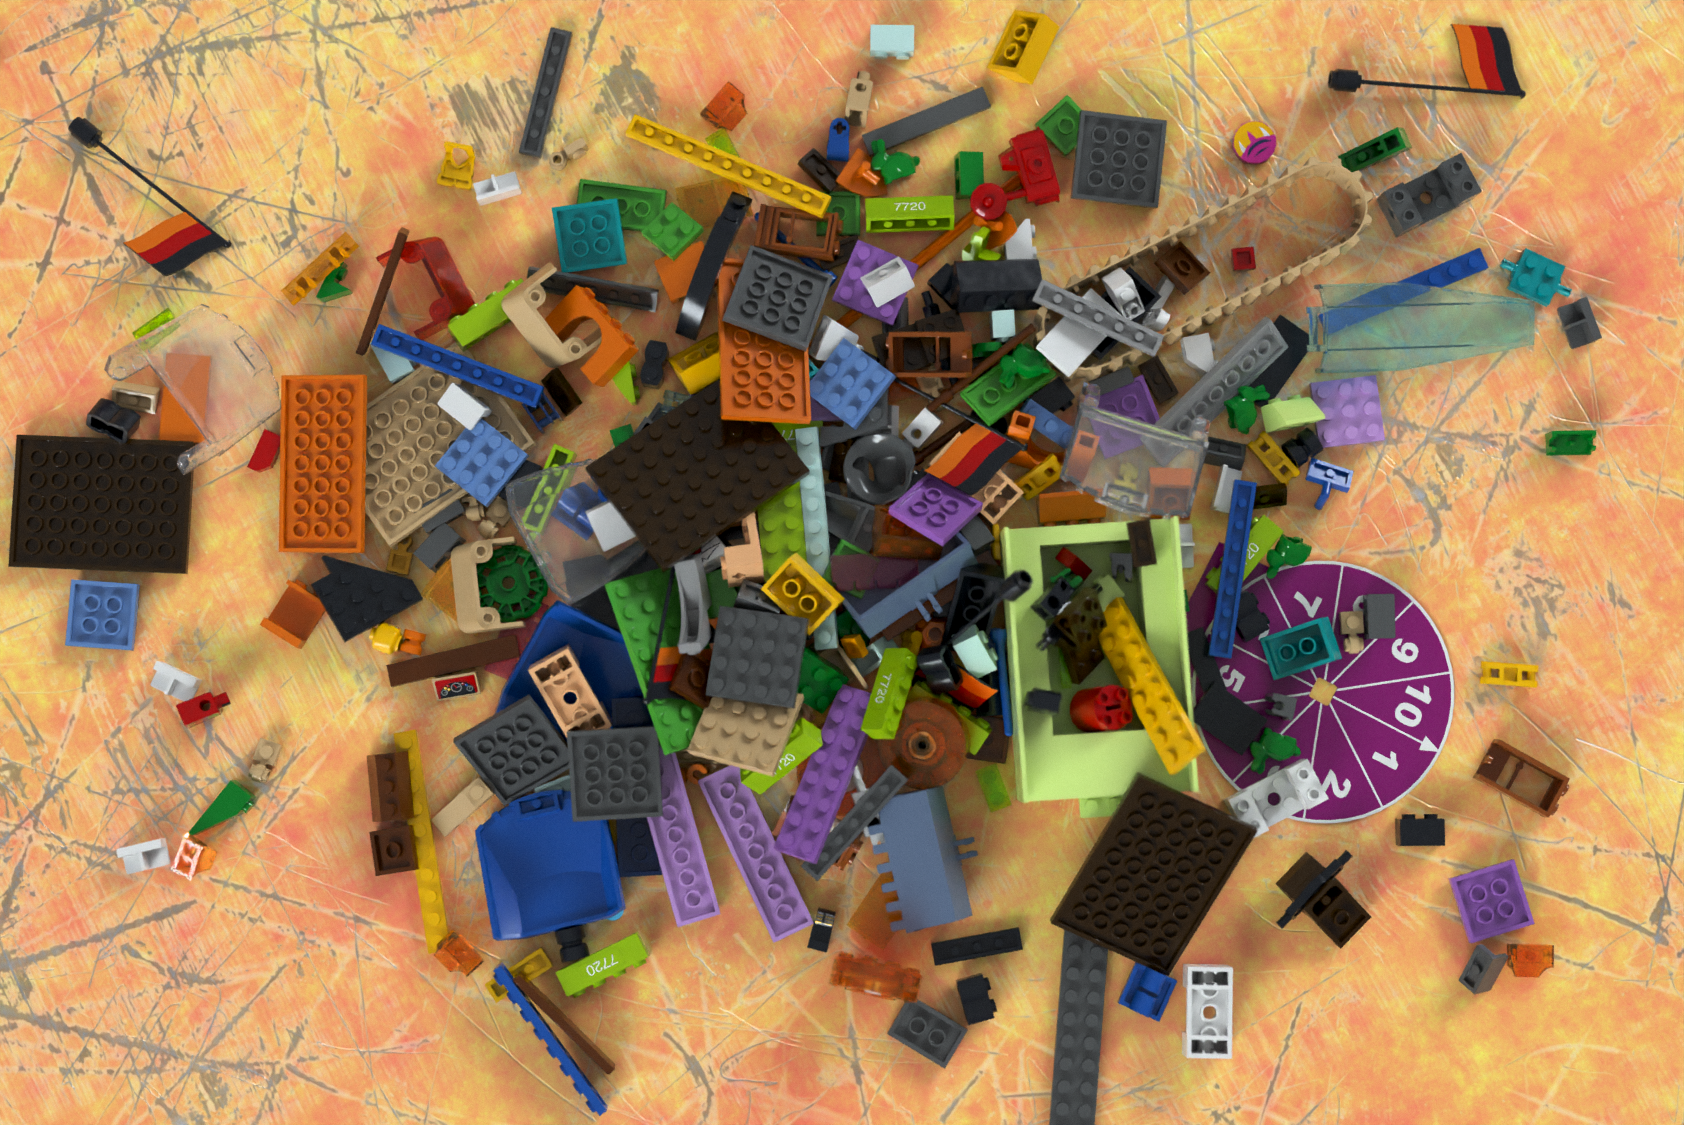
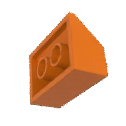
(1068, 508)

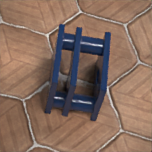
(550, 418)

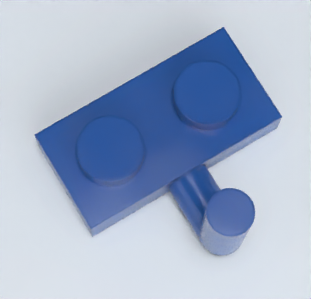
(1330, 477)

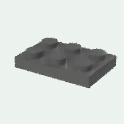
(927, 1032)

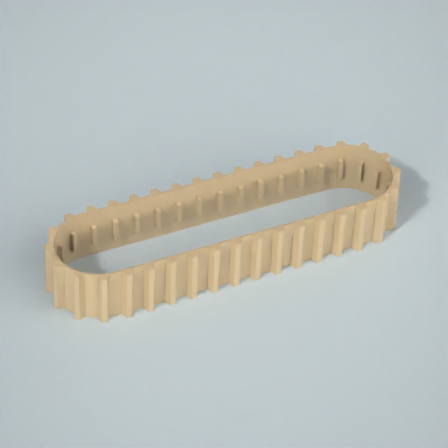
(1331, 171)

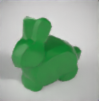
(893, 165)
(1023, 361)
(1242, 409)
(1287, 551)
(1272, 746)

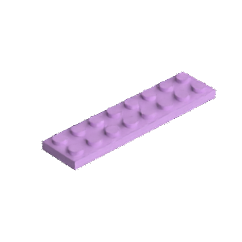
(681, 850)
(754, 853)

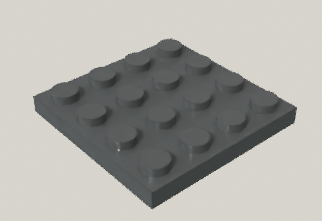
(1118, 159)
(778, 298)
(757, 657)
(515, 750)
(614, 773)

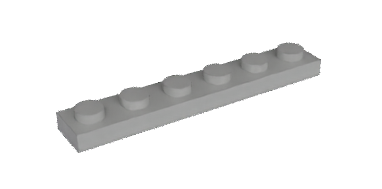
(1098, 318)

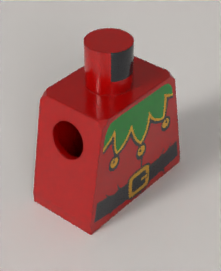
(192, 712)

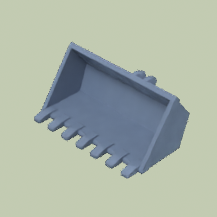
(884, 606)
(922, 860)

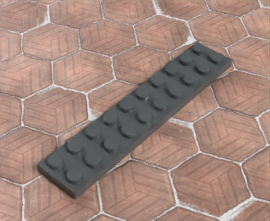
(1078, 1032)

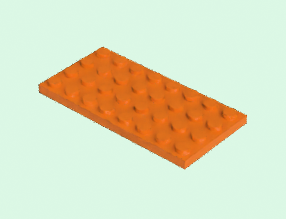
(758, 374)
(322, 463)

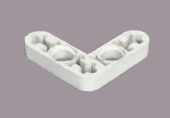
(1156, 317)

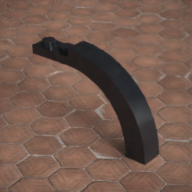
(710, 265)

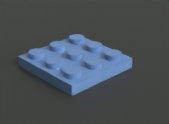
(850, 383)
(482, 461)
(102, 615)

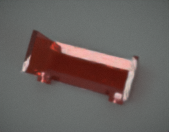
(446, 277)

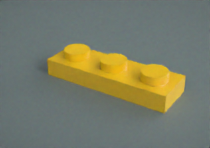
(530, 966)

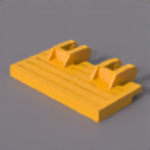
(319, 268)

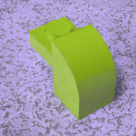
(977, 250)

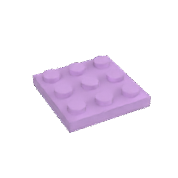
(1350, 411)

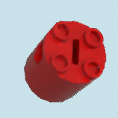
(1101, 708)

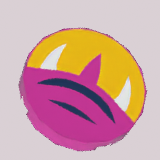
(1254, 142)

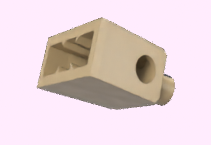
(859, 100)

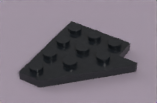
(362, 596)

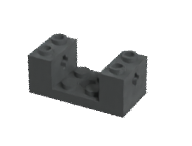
(1448, 186)

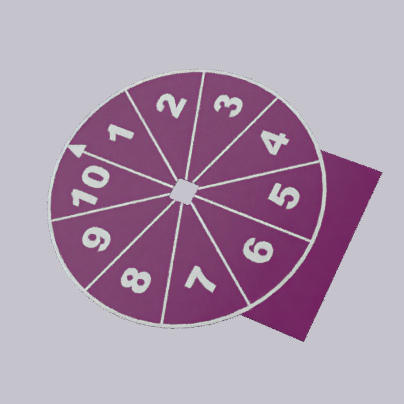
(1388, 701)

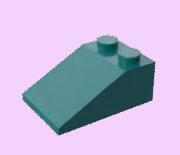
(1301, 648)

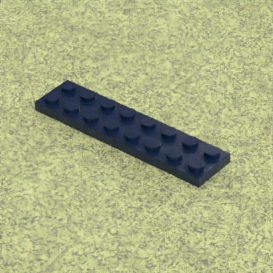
(634, 840)

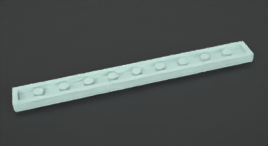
(816, 523)

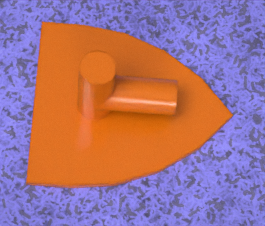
(860, 178)
(1001, 229)

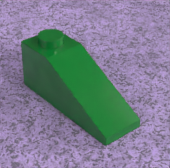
(1376, 150)
(229, 804)

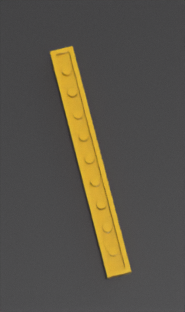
(728, 166)
(428, 873)

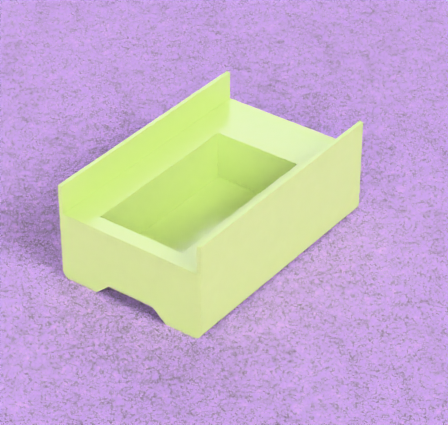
(1049, 751)

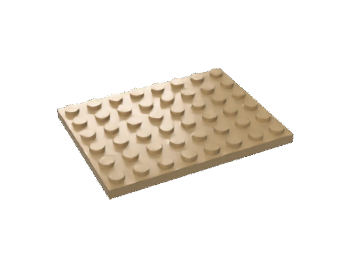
(408, 438)

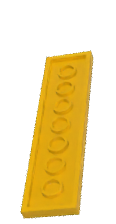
(1148, 688)

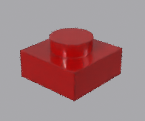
(1243, 259)

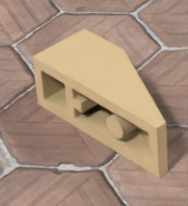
(462, 806)

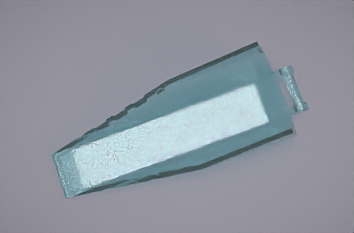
(1413, 326)

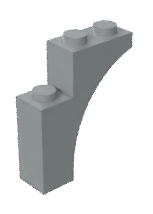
(695, 602)

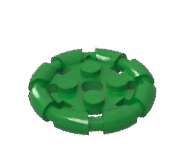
(521, 589)

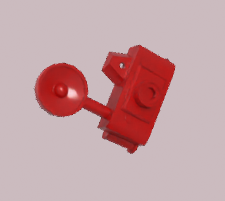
(1035, 172)

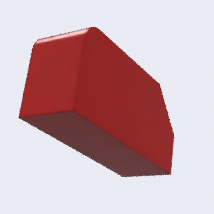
(265, 452)
(1073, 562)

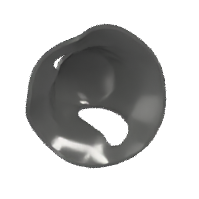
(891, 463)

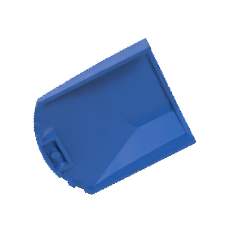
(597, 647)
(545, 868)

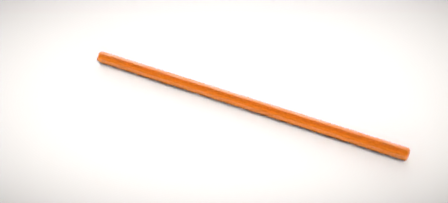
(935, 247)

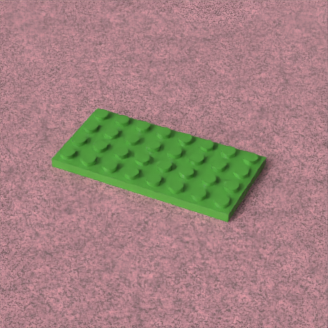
(638, 610)

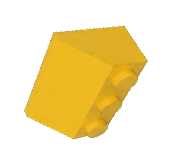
(1023, 46)
(698, 364)
(802, 592)

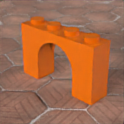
(615, 345)
(1020, 430)

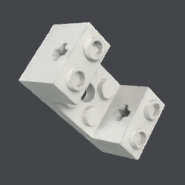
(1297, 790)
(1206, 987)

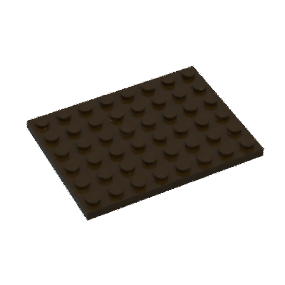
(694, 476)
(100, 505)
(1153, 874)

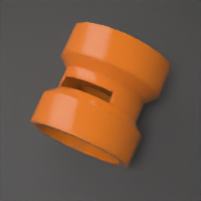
(412, 642)

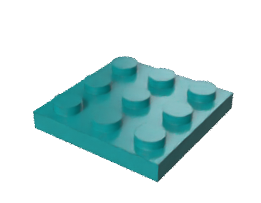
(589, 235)

